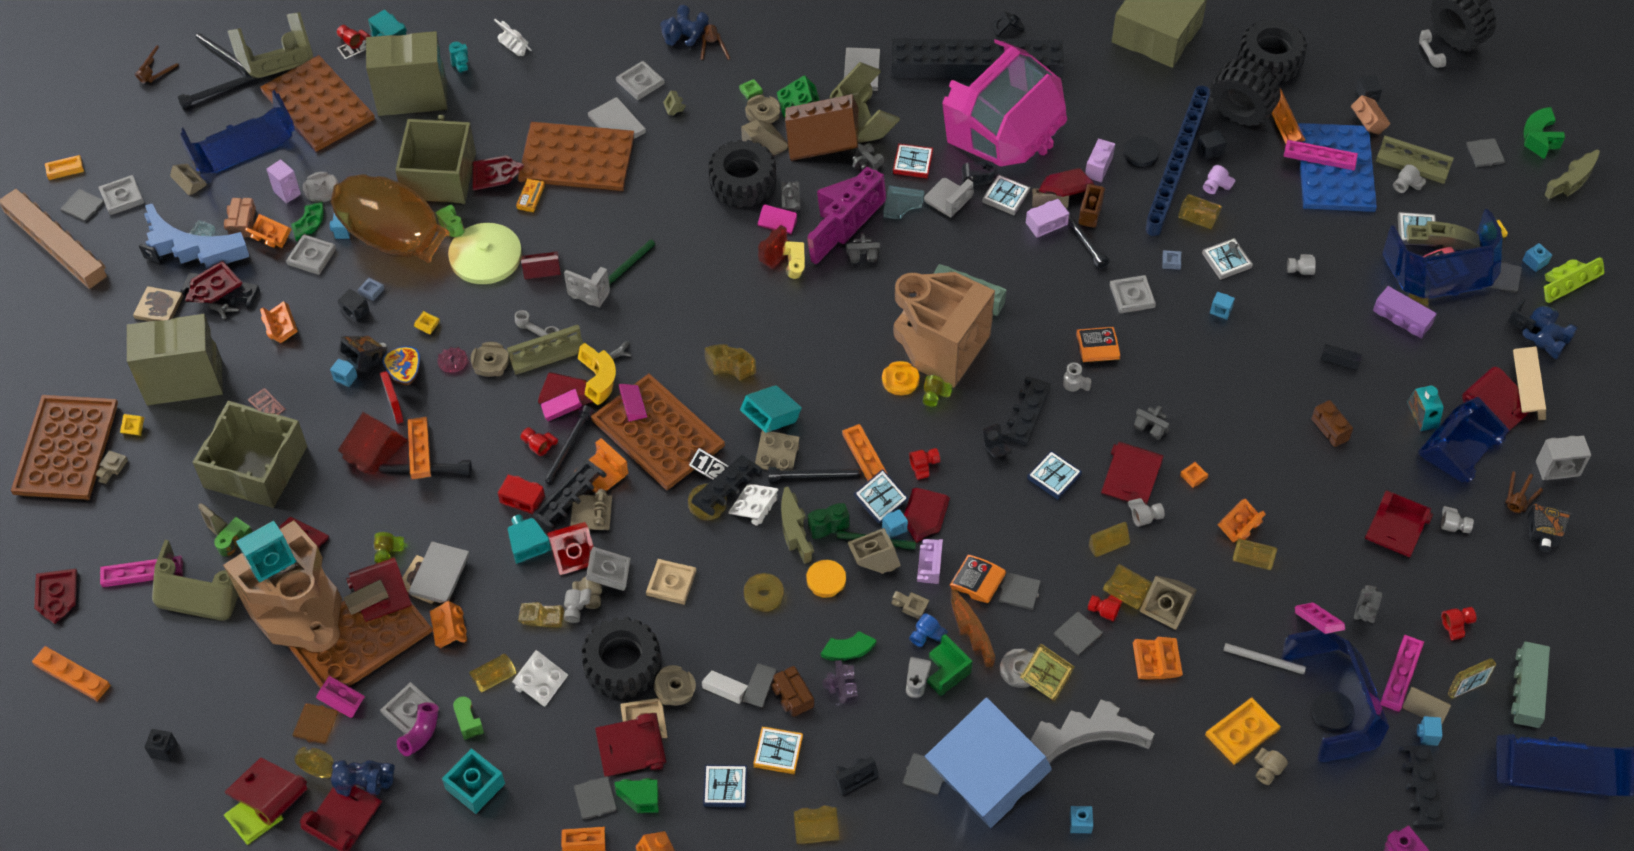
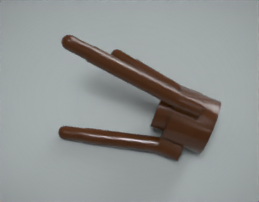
(712, 35)
(145, 72)
(1517, 502)

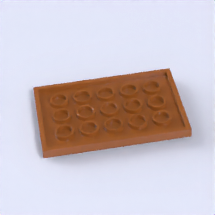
(319, 103)
(577, 156)
(662, 440)
(65, 447)
(363, 645)

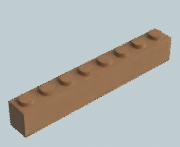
(53, 238)

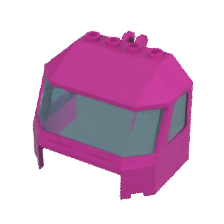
(1006, 109)

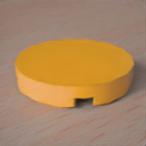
(900, 378)
(826, 578)

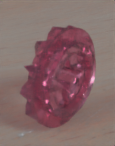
(459, 362)

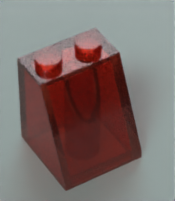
(370, 443)

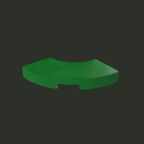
(1539, 120)
(310, 221)
(849, 648)

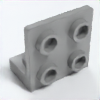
(592, 290)

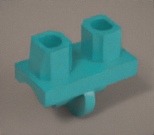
(458, 56)

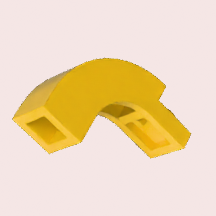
(602, 364)

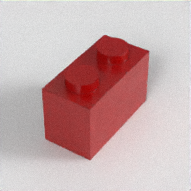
(521, 494)

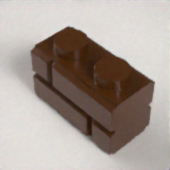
(1091, 205)
(1332, 423)
(793, 691)

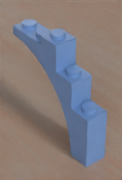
(189, 246)

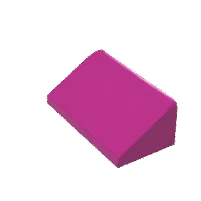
(774, 217)
(632, 402)
(561, 405)
(340, 697)

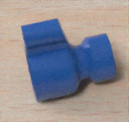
(927, 627)

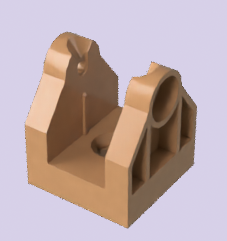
(948, 321)
(293, 599)

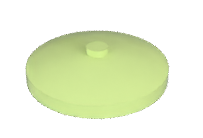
(485, 253)

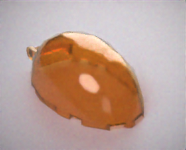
(387, 216)

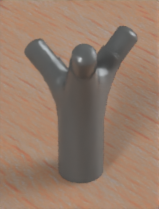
(1233, 249)
(222, 309)
(620, 351)

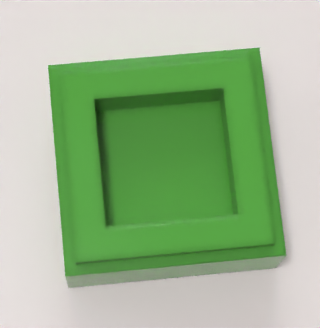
(750, 89)

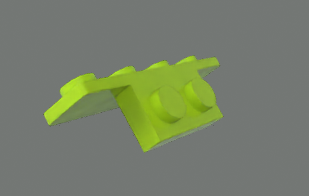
(1570, 277)

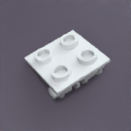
(512, 39)
(754, 502)
(539, 678)

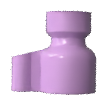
(1218, 177)

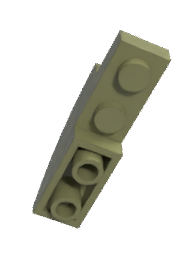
(1576, 176)
(1443, 234)
(793, 525)

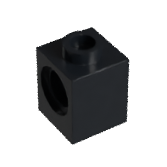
(353, 305)
(160, 745)

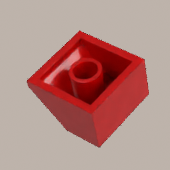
(571, 547)

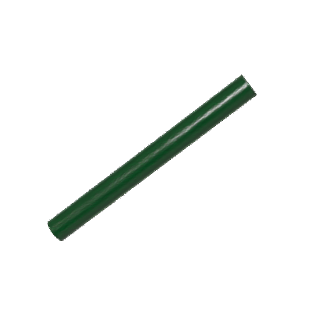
(628, 263)
(896, 542)

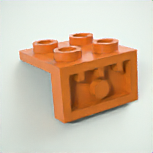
(611, 463)

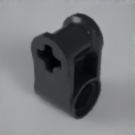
(978, 174)

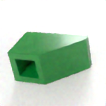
(639, 795)

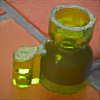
(934, 387)
(385, 543)

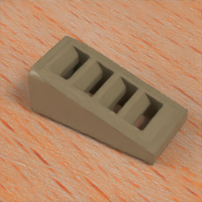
(212, 520)

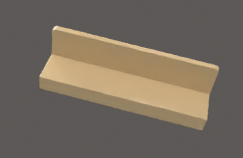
(1530, 381)

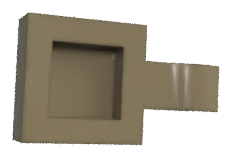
(111, 465)
(912, 605)

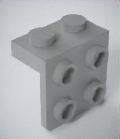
(948, 196)

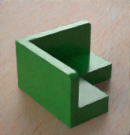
(953, 666)

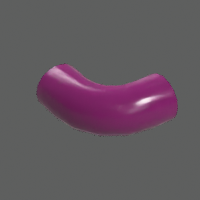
(422, 730)

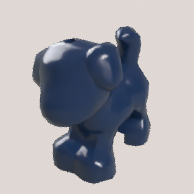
(683, 25)
(1550, 331)
(367, 775)

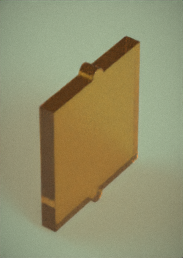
(315, 723)

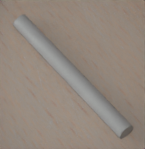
(1264, 658)

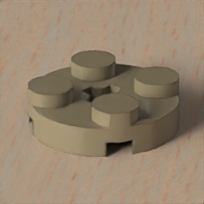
(759, 102)
(490, 368)
(670, 695)

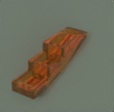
(970, 624)

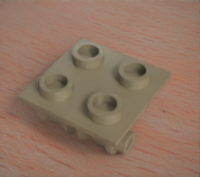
(777, 450)
(593, 510)

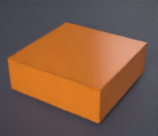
(1194, 475)

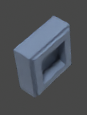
(1171, 260)
(371, 289)

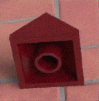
(540, 265)

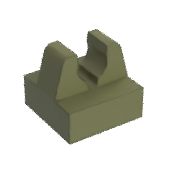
(673, 103)

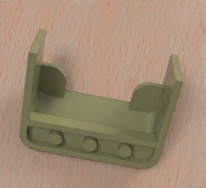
(294, 53)
(859, 85)
(190, 595)

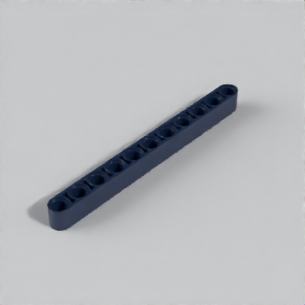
(1177, 161)

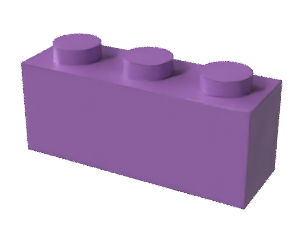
(1404, 312)

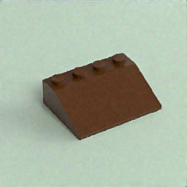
(822, 127)

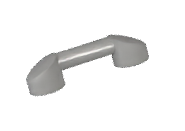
(1436, 60)
(522, 321)

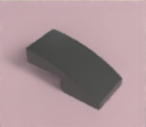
(759, 685)

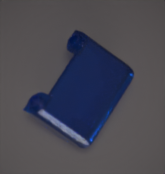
(1464, 439)

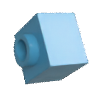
(338, 229)
(1537, 257)
(1222, 305)
(343, 372)
(894, 523)
(1430, 731)
(1078, 824)

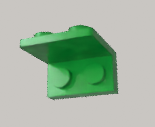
(797, 93)

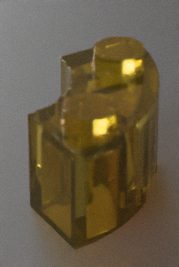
(730, 360)

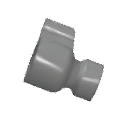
(1409, 177)
(1304, 265)
(1074, 380)
(1143, 514)
(1452, 521)
(574, 602)

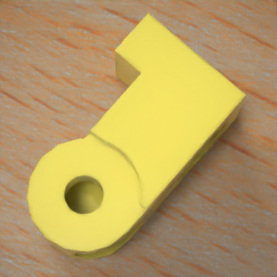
(796, 258)

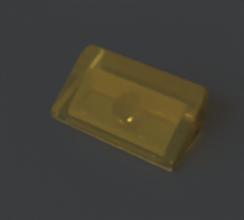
(1109, 539)
(1254, 554)
(493, 672)

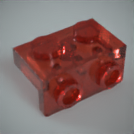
(771, 250)

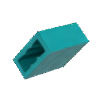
(770, 408)

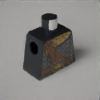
(361, 351)
(1547, 526)

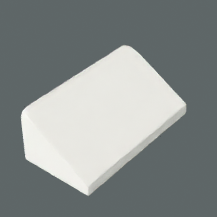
(724, 686)

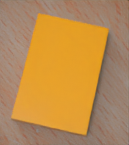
(1242, 731)

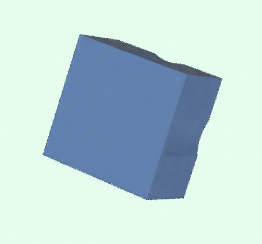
(988, 762)

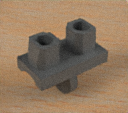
(864, 158)
(790, 196)
(863, 246)
(1159, 426)
(1368, 604)

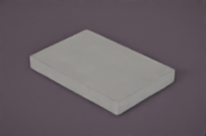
(864, 55)
(616, 116)
(439, 572)

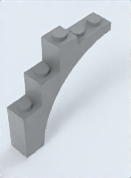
(1079, 729)

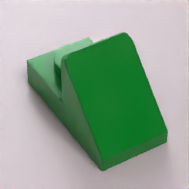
(1543, 141)

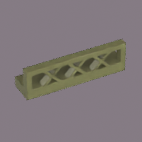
(1398, 159)
(546, 352)

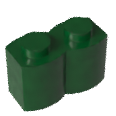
(829, 520)

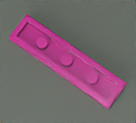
(1320, 155)
(134, 572)
(1319, 618)
(1402, 673)

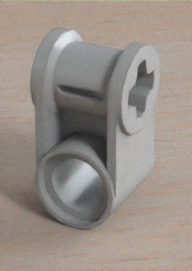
(917, 677)

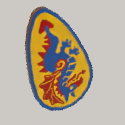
(402, 364)

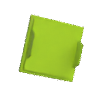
(247, 822)

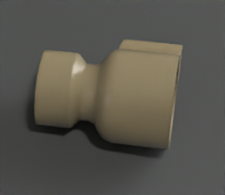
(596, 590)
(1273, 765)

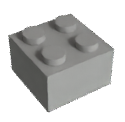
(1563, 457)

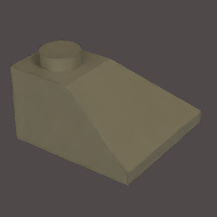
(764, 134)
(875, 552)
(1168, 601)

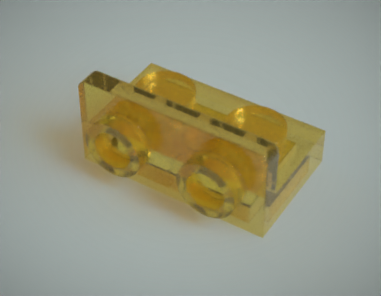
(1199, 211)
(1128, 586)
(816, 824)

